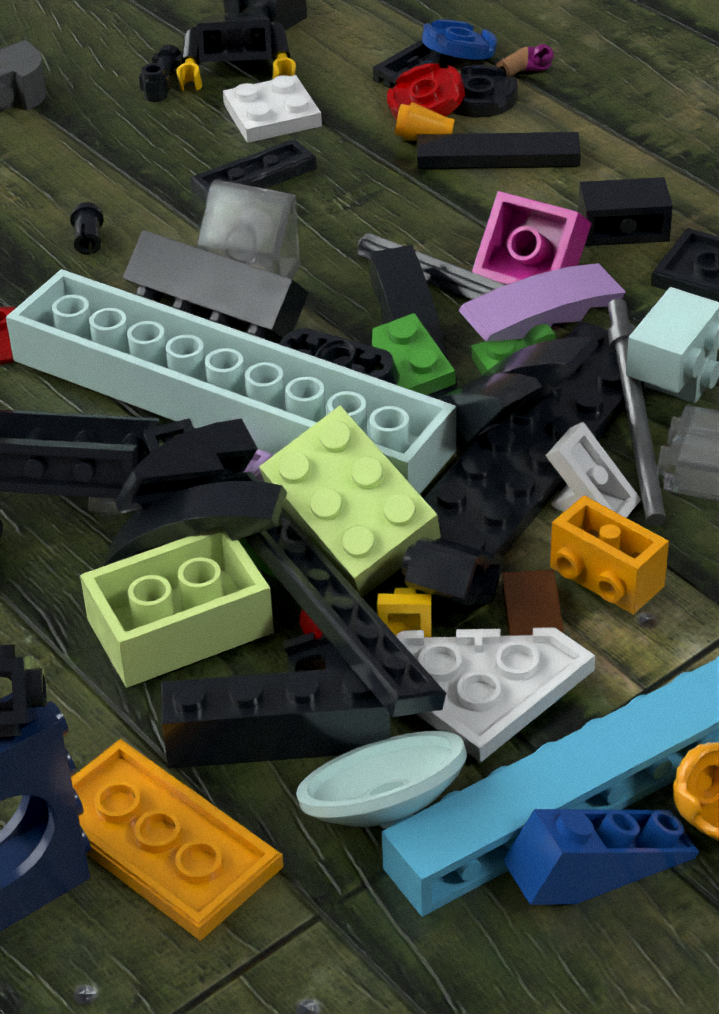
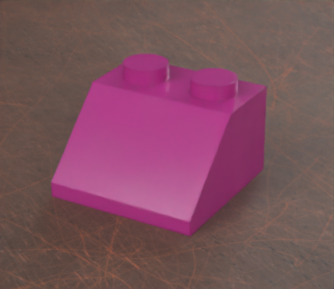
(529, 239)

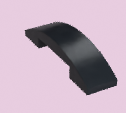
(235, 505)

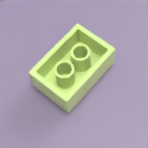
(350, 500)
(177, 604)

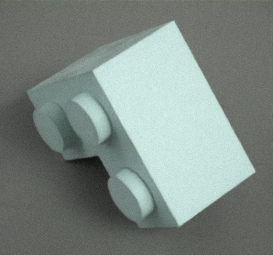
(677, 346)

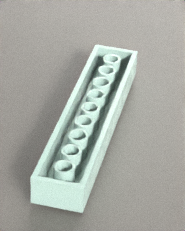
(218, 374)

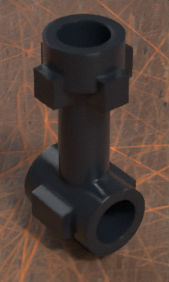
(155, 76)

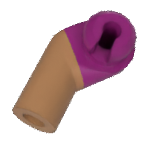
(527, 60)

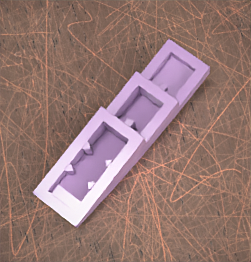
(541, 299)

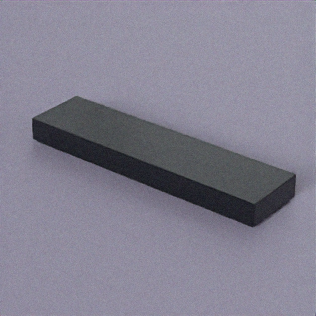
(498, 150)

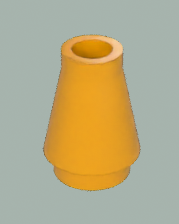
(419, 120)

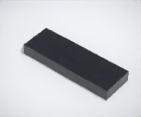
(259, 169)

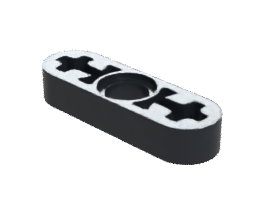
(362, 357)

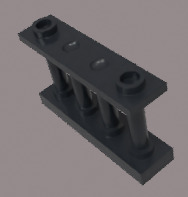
(69, 452)

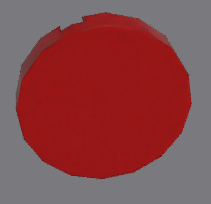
(429, 87)

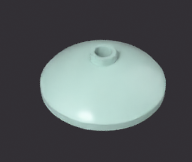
(383, 779)

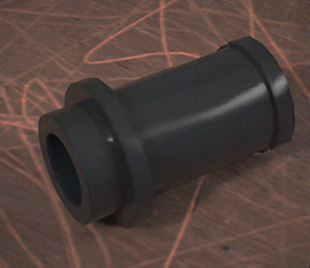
(87, 221)

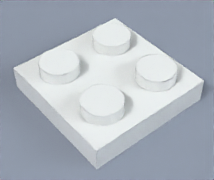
(271, 108)

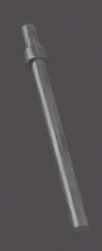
(637, 416)

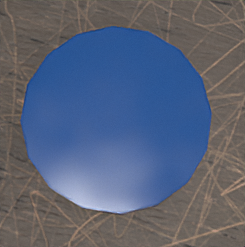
(459, 40)

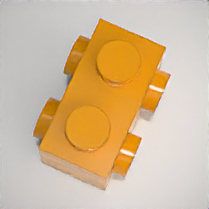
(608, 554)

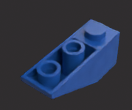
(588, 852)

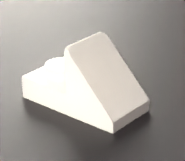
(589, 473)

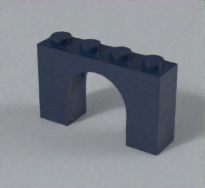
(43, 841)

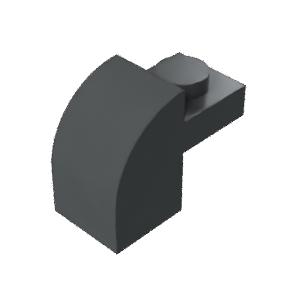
(21, 76)

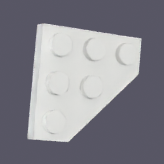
(497, 680)

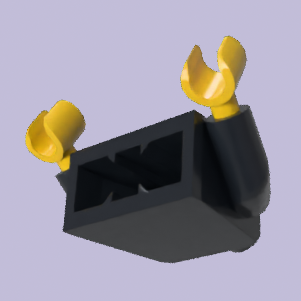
(233, 39)

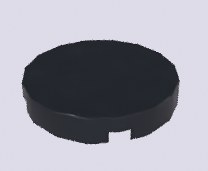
(486, 91)

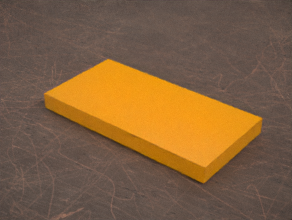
(169, 840)

